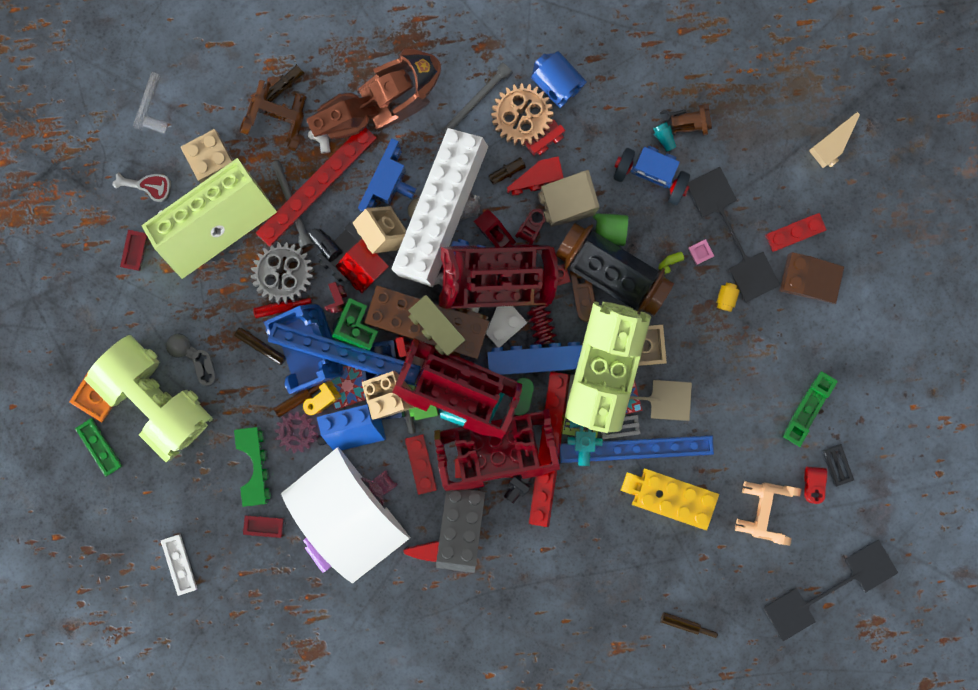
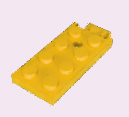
(679, 499)

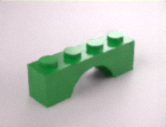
(250, 441)

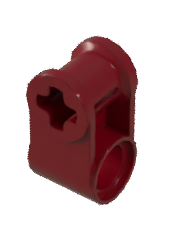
(530, 227)

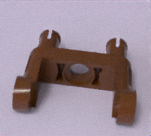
(262, 105)

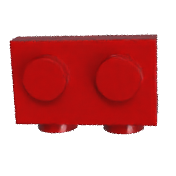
(554, 136)

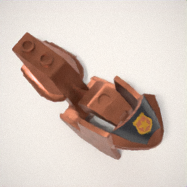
(349, 114)

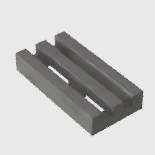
(635, 424)

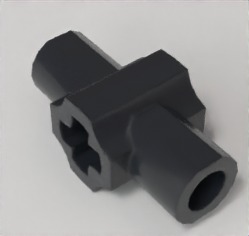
(518, 487)

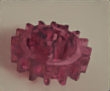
(289, 437)

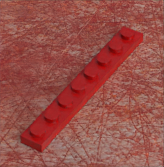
(315, 186)
(545, 484)

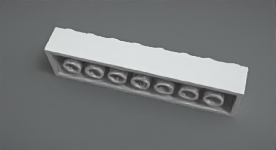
(440, 206)

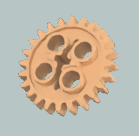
(507, 107)

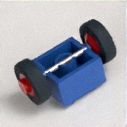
(654, 168)

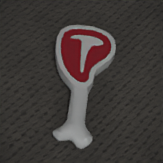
(156, 185)

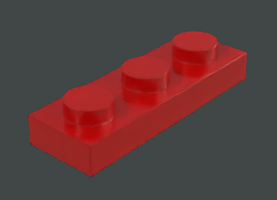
(795, 232)
(420, 464)

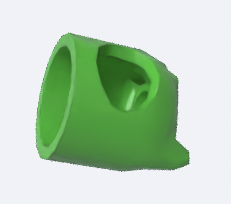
(612, 227)

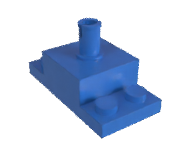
(387, 179)

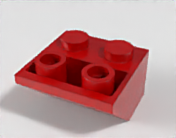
(361, 266)

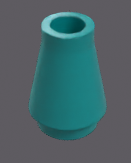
(665, 136)

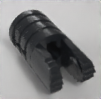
(325, 244)

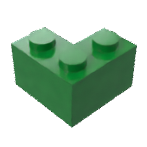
(349, 327)

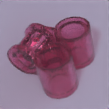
(379, 487)

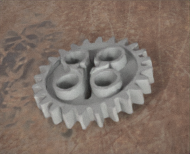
(265, 271)

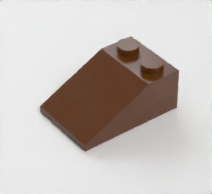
(811, 278)

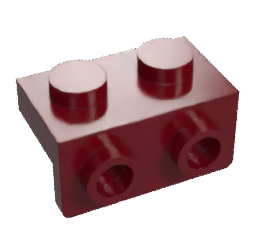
(339, 294)

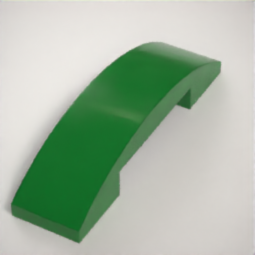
(809, 408)

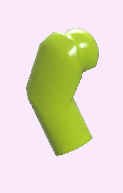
(669, 260)

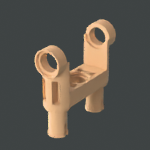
(759, 526)

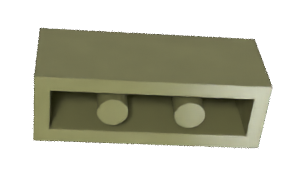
(436, 326)

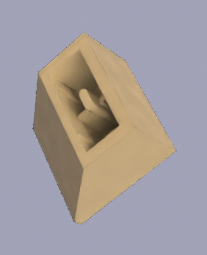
(380, 396)

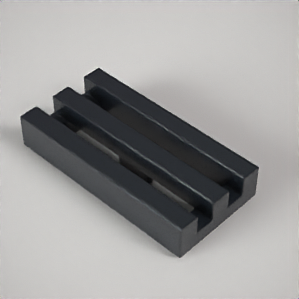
(832, 471)

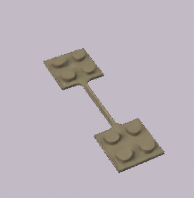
(668, 399)

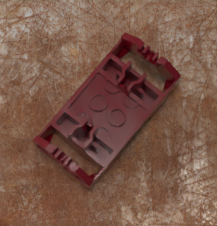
(493, 458)

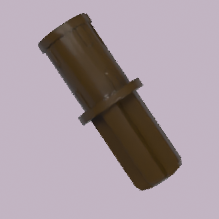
(507, 171)

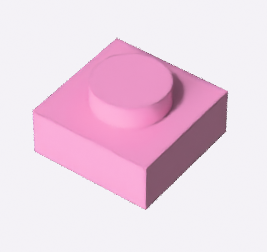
(701, 252)

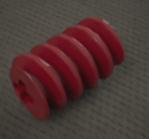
(541, 324)

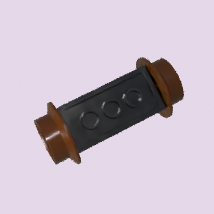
(614, 270)

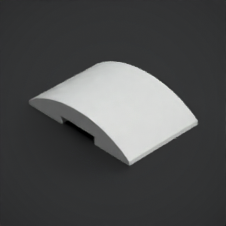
(343, 517)

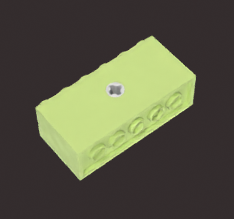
(208, 218)

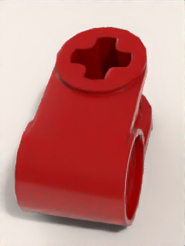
(815, 482)

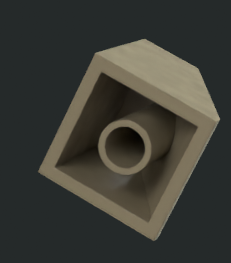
(569, 199)

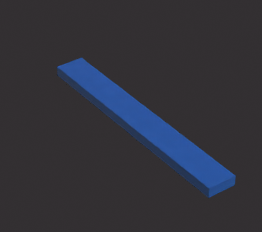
(339, 352)
(643, 449)

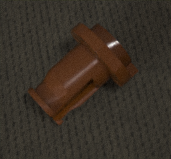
(693, 121)

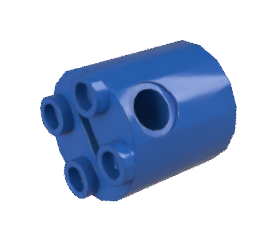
(557, 78)

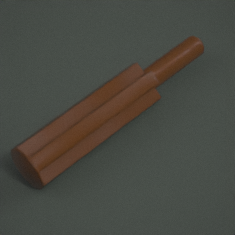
(295, 400)

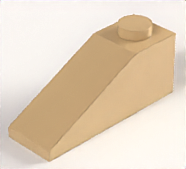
(834, 144)

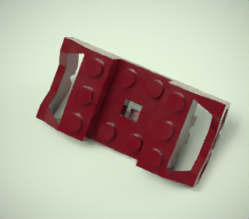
(473, 274)
(458, 389)

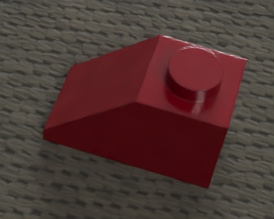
(494, 230)

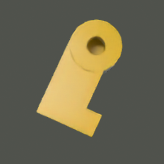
(324, 399)

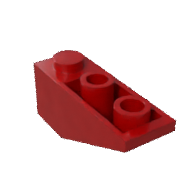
(540, 174)

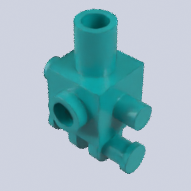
(584, 443)

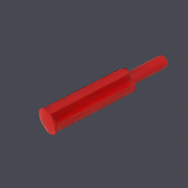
(279, 308)

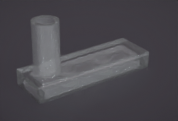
(141, 117)

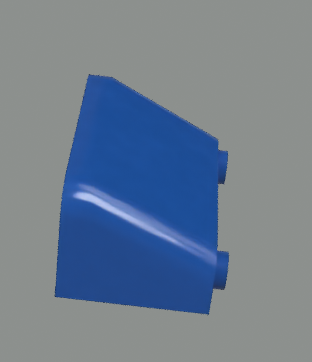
(306, 368)

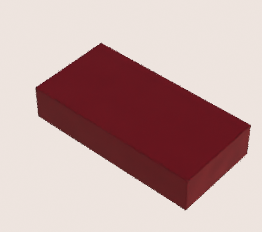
(134, 250)
(263, 526)

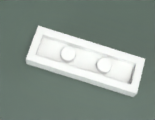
(179, 564)

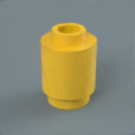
(727, 297)

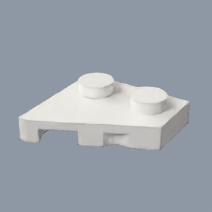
(504, 324)

